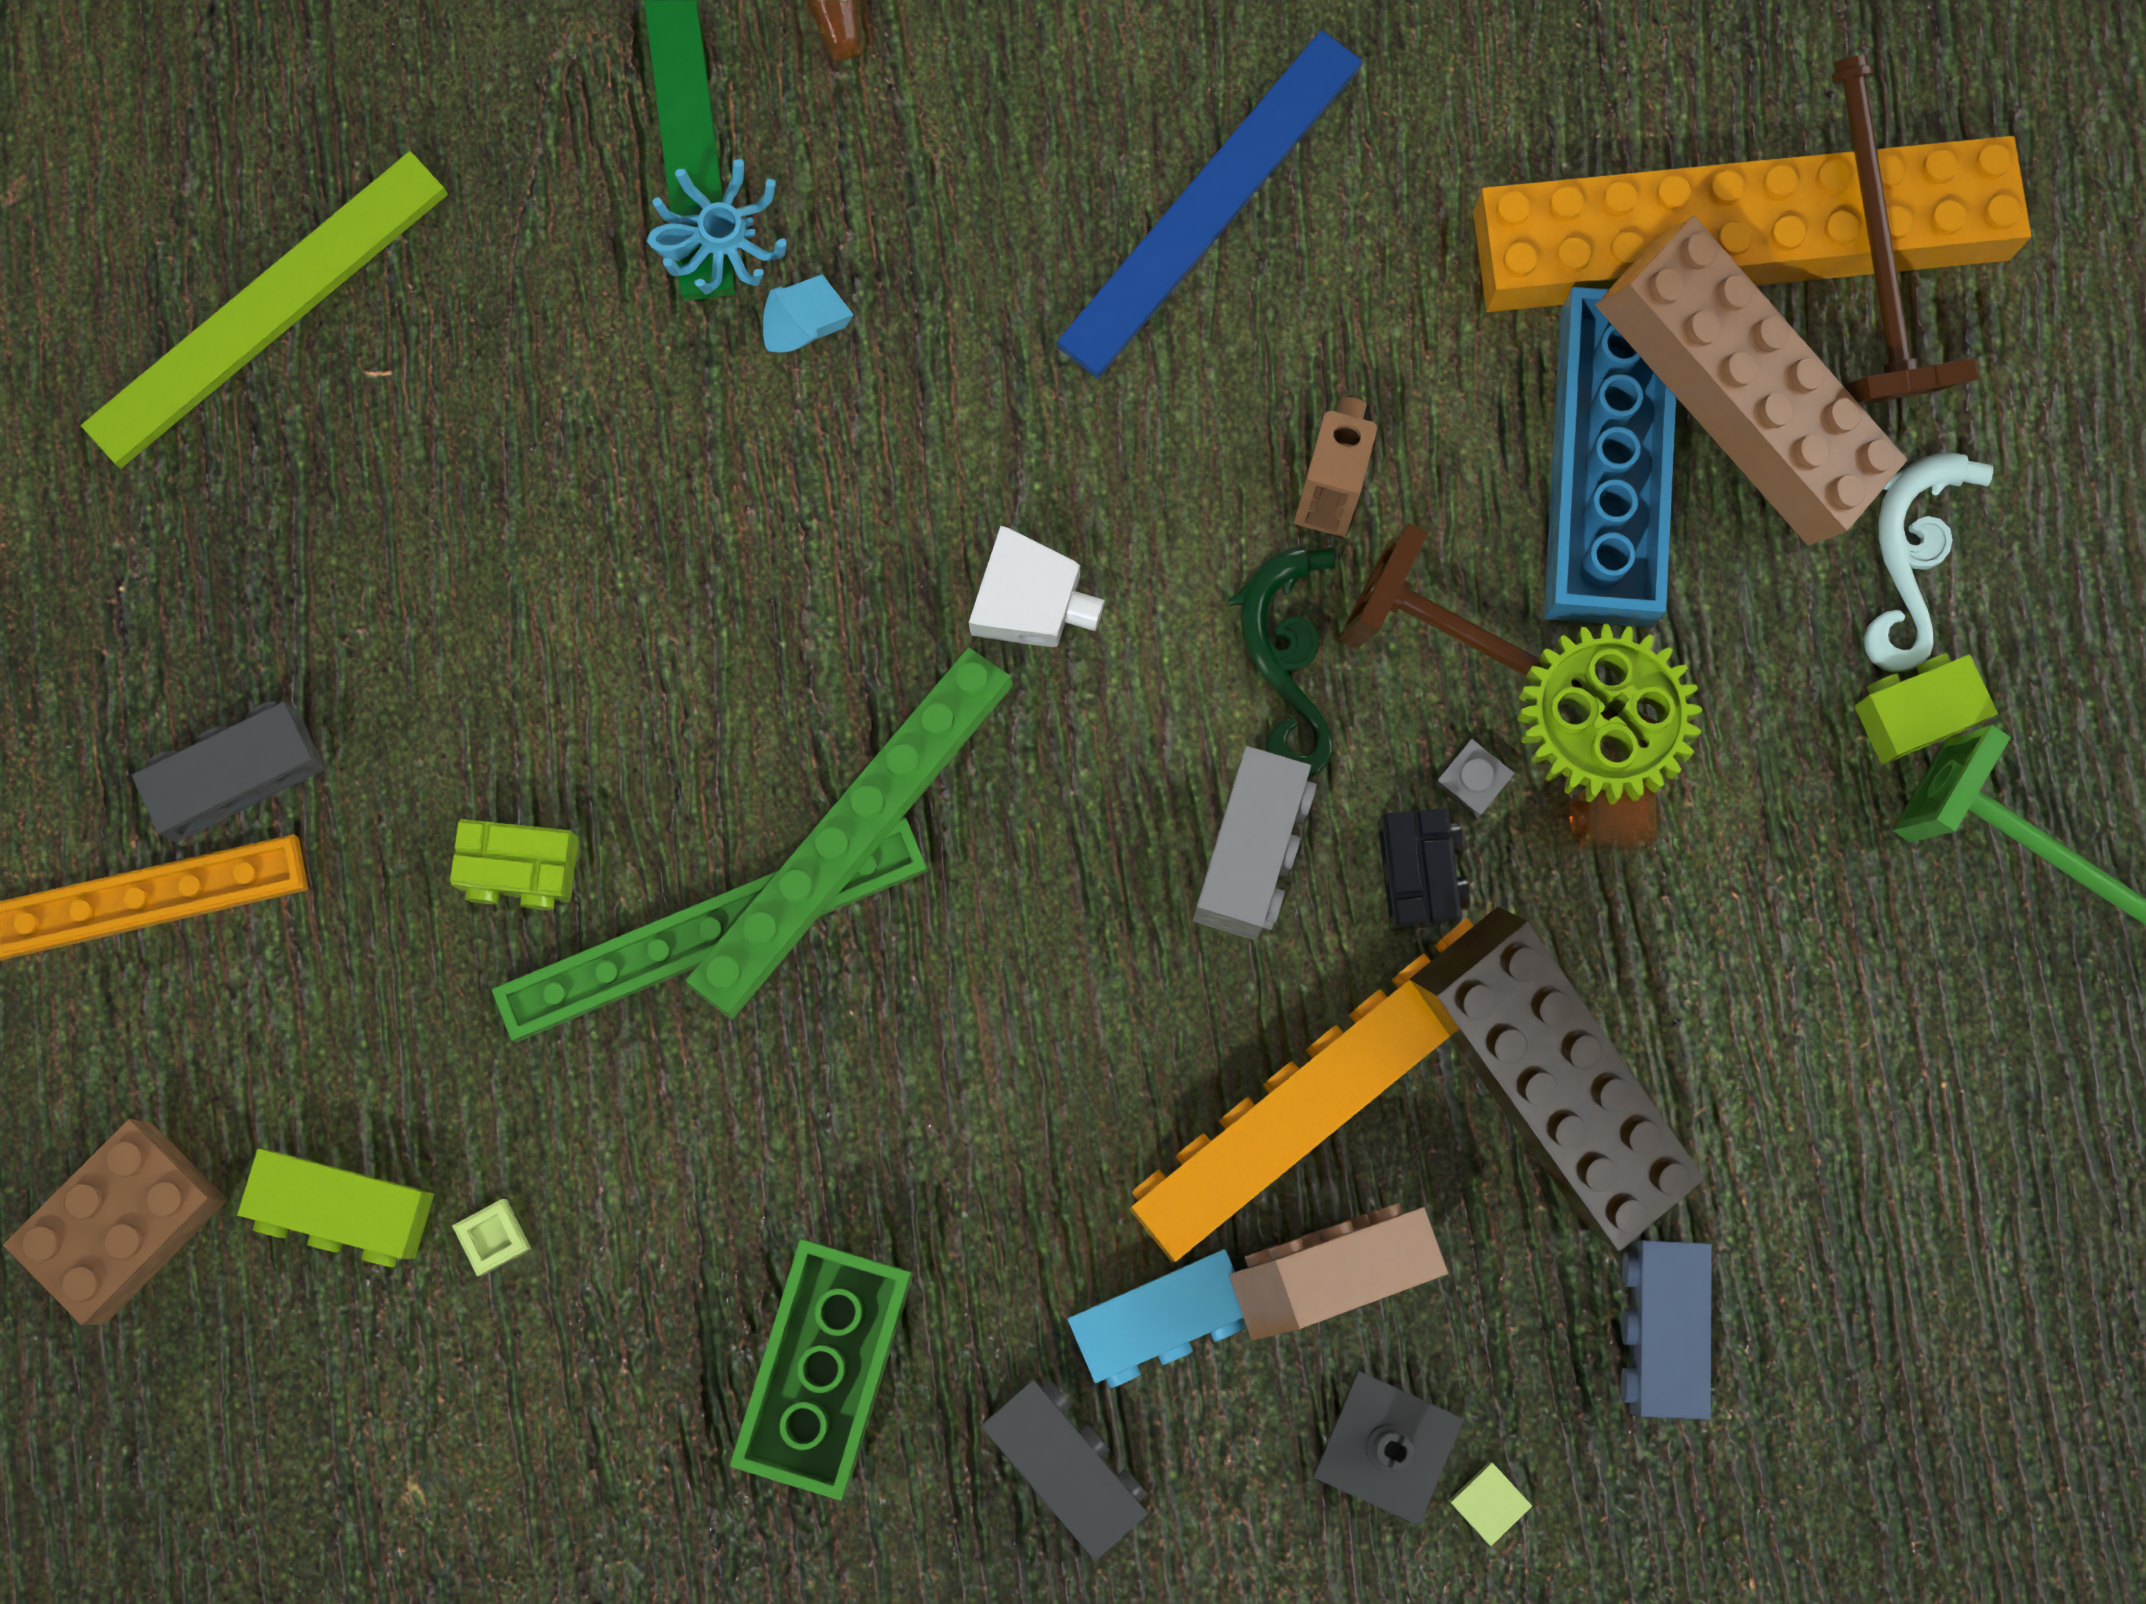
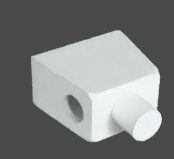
(1030, 594)

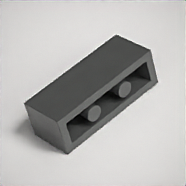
(227, 770)
(1067, 1466)

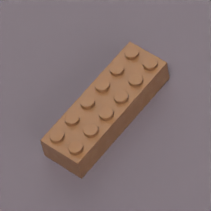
(1751, 382)

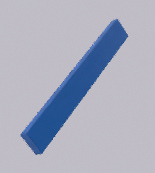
(1209, 204)

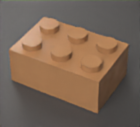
(115, 1222)
(1336, 1270)

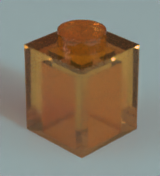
(1615, 826)

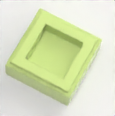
(491, 1237)
(1490, 1503)

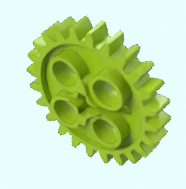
(1641, 679)

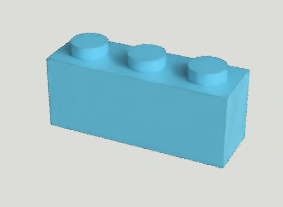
(1158, 1319)

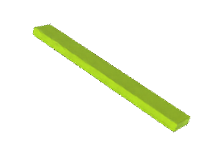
(264, 310)

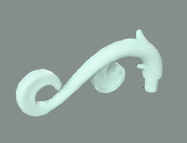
(1900, 556)

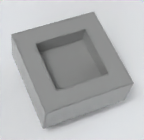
(1474, 778)

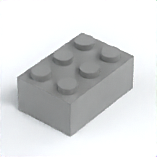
(1255, 844)

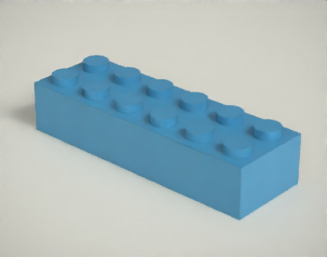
(1607, 476)

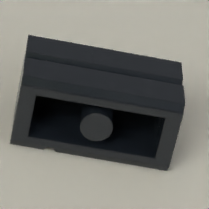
(1422, 869)

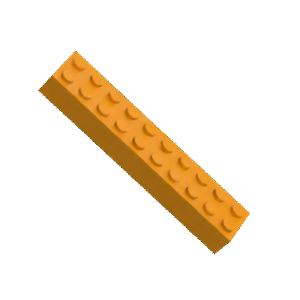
(1771, 217)

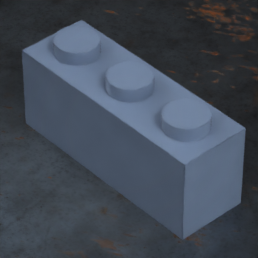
(1668, 1329)

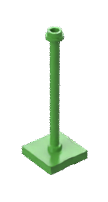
(1954, 787)

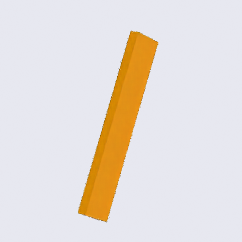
(151, 896)

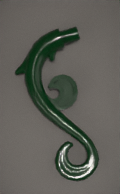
(1274, 664)

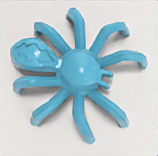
(718, 231)

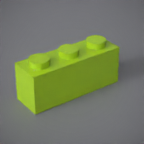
(335, 1207)

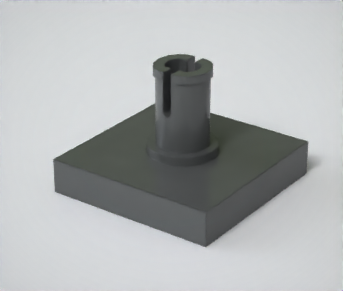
(1387, 1447)

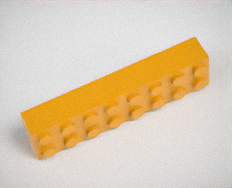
(1294, 1116)

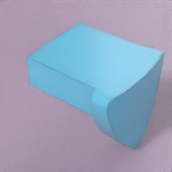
(802, 314)

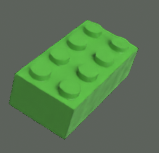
(822, 1370)

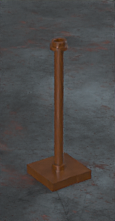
(1902, 374)
(1389, 591)

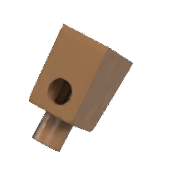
(1337, 468)

